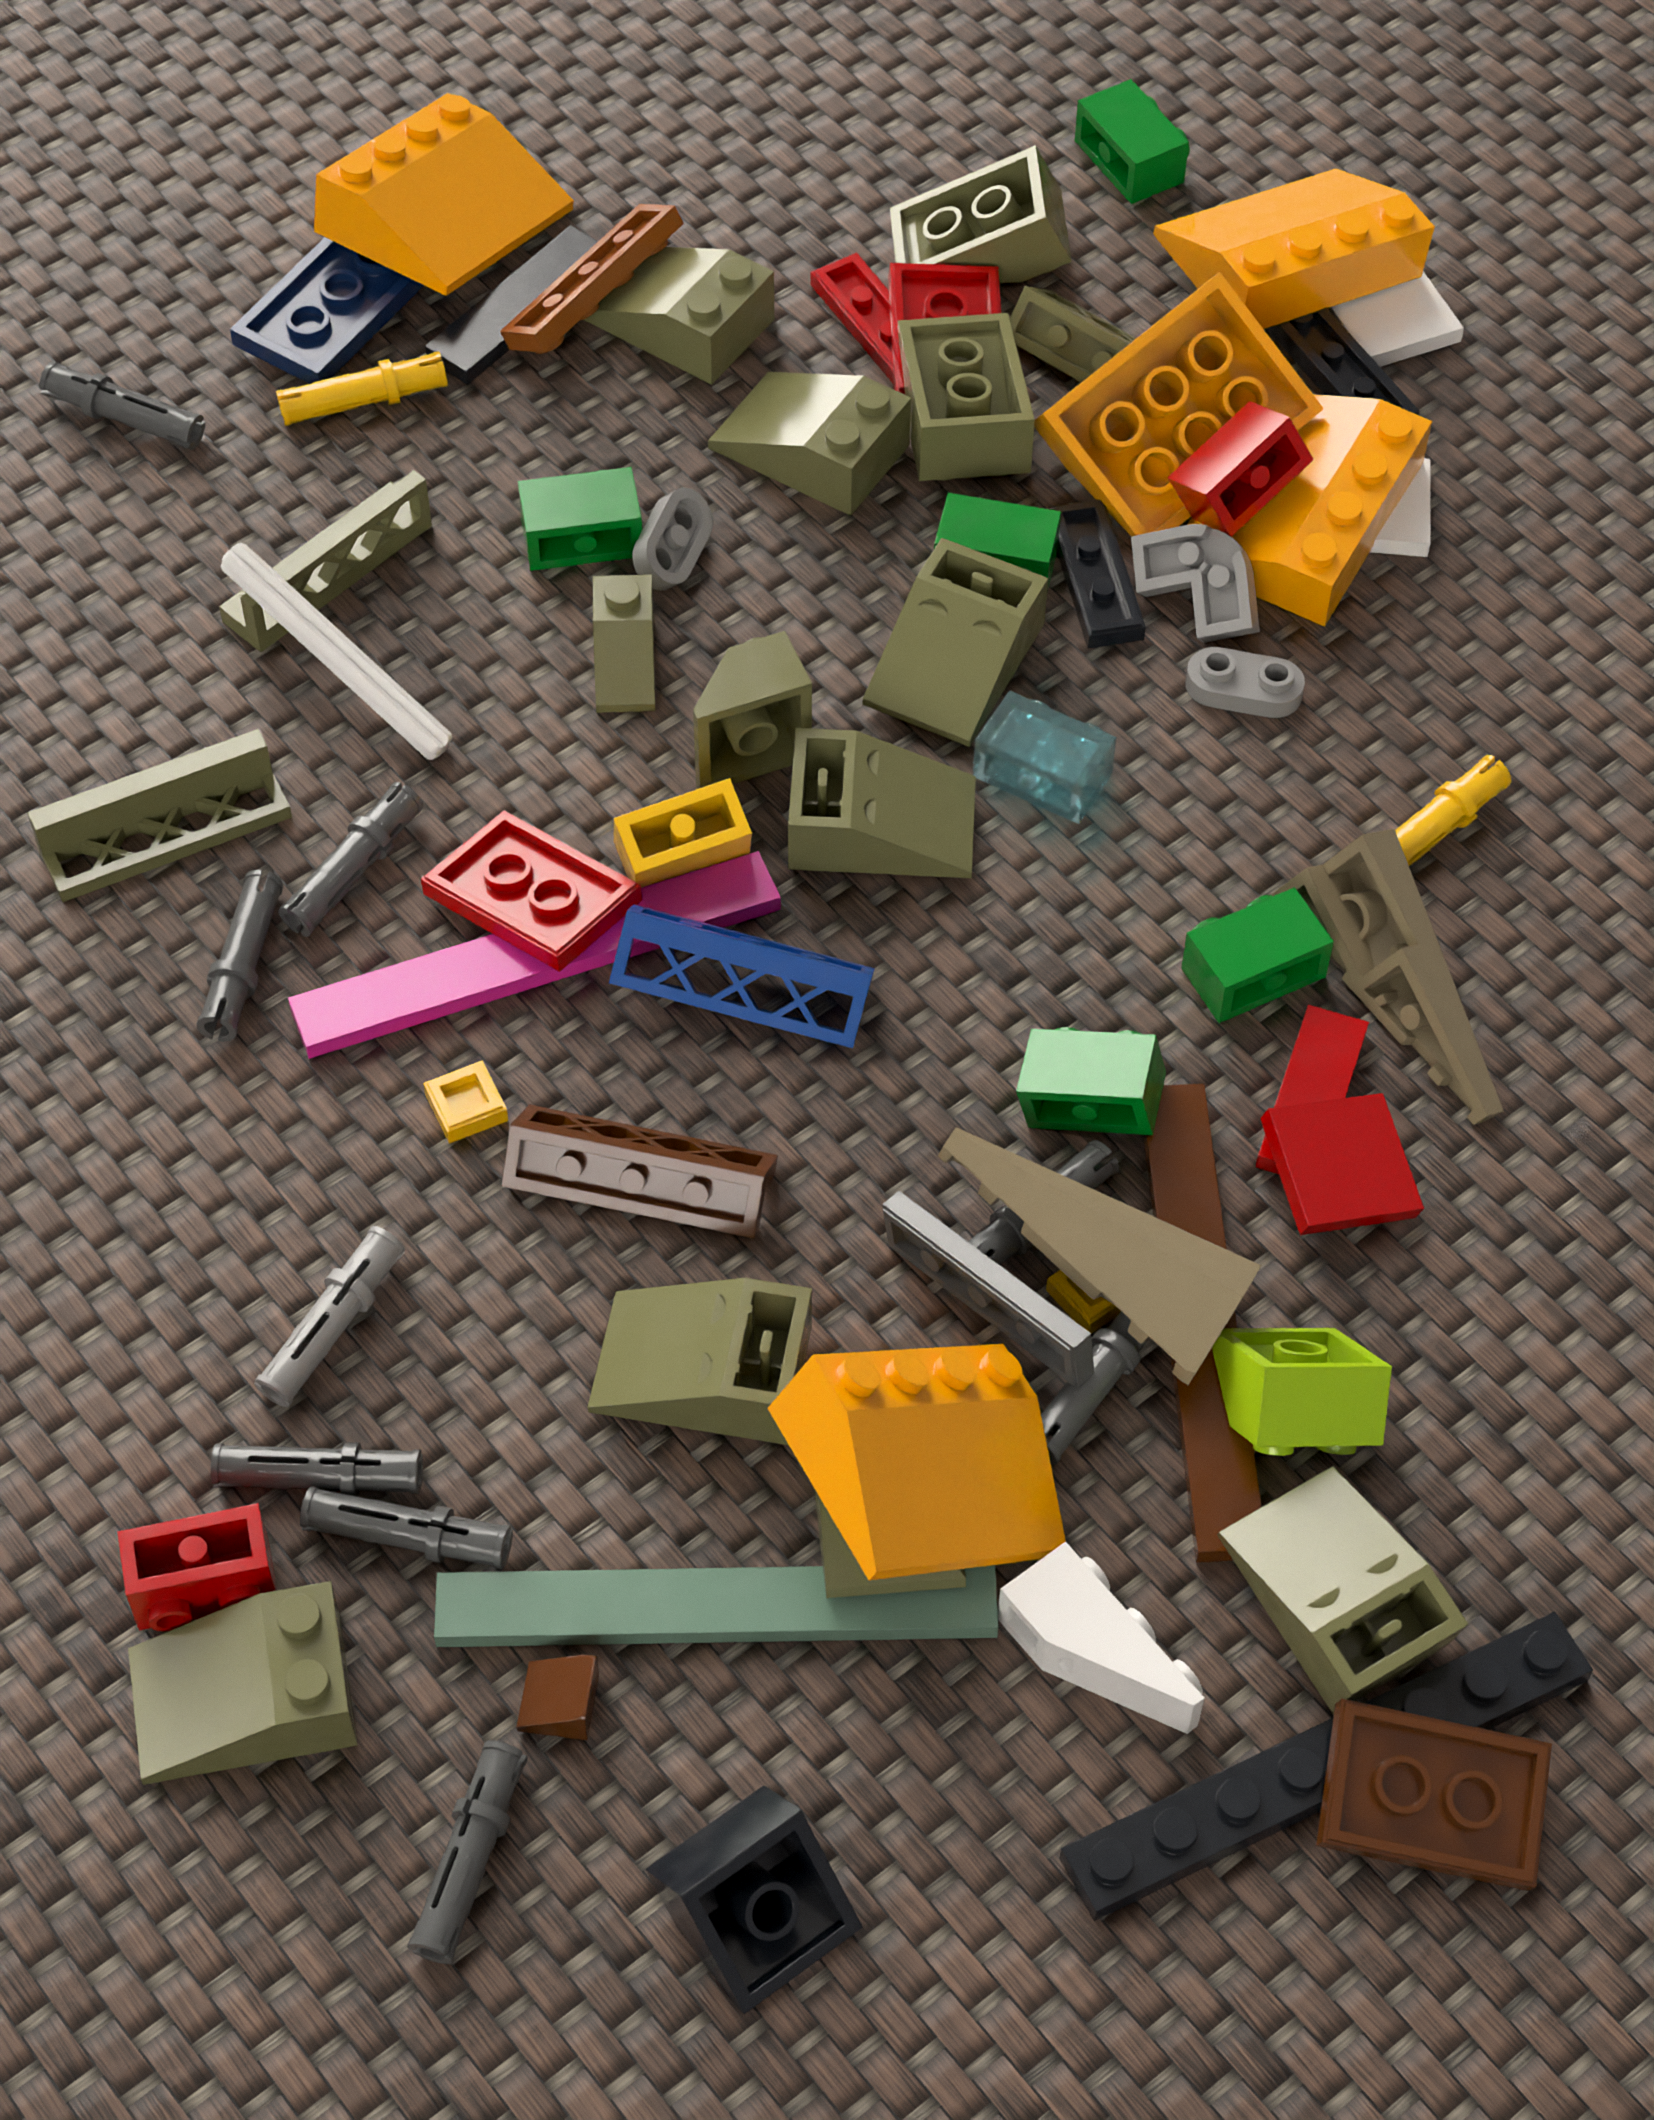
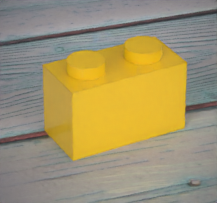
(682, 834)

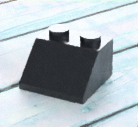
(755, 1897)

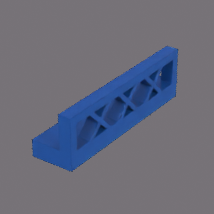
(748, 952)

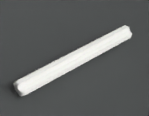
(336, 651)

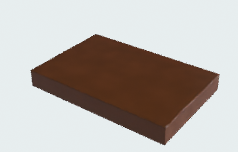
(1434, 1795)

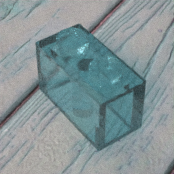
(1044, 756)

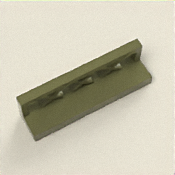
(1064, 333)
(338, 556)
(154, 805)

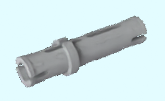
(346, 1294)

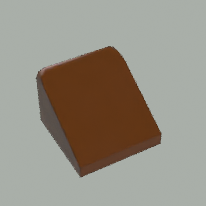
(559, 1696)

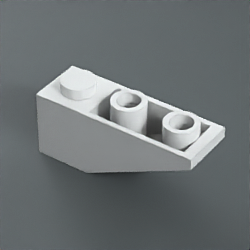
(1084, 1635)

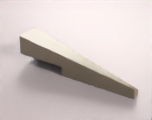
(1395, 961)
(1154, 1272)

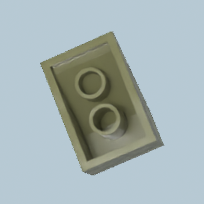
(992, 217)
(691, 308)
(966, 397)
(819, 434)
(243, 1686)

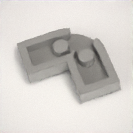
(1211, 566)

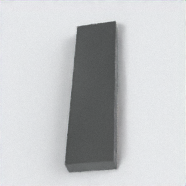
(989, 1289)

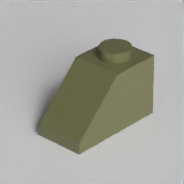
(624, 643)

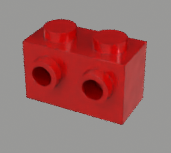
(1240, 468)
(195, 1566)

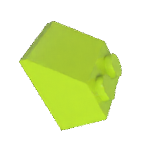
(1302, 1389)

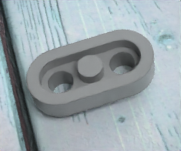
(672, 548)
(1245, 682)

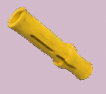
(373, 385)
(1452, 807)

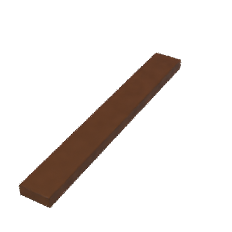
(1186, 1195)

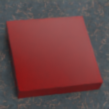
(1341, 1163)

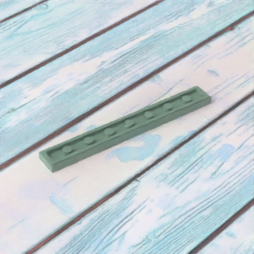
(697, 1608)

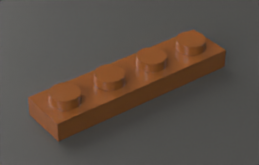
(591, 278)

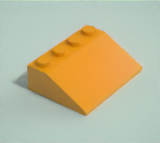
(438, 195)
(1304, 244)
(1165, 399)
(1327, 518)
(925, 1456)

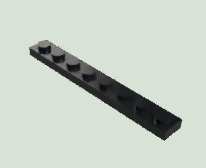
(1289, 1778)

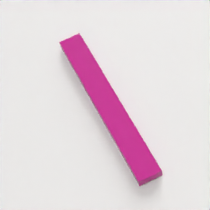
(494, 969)

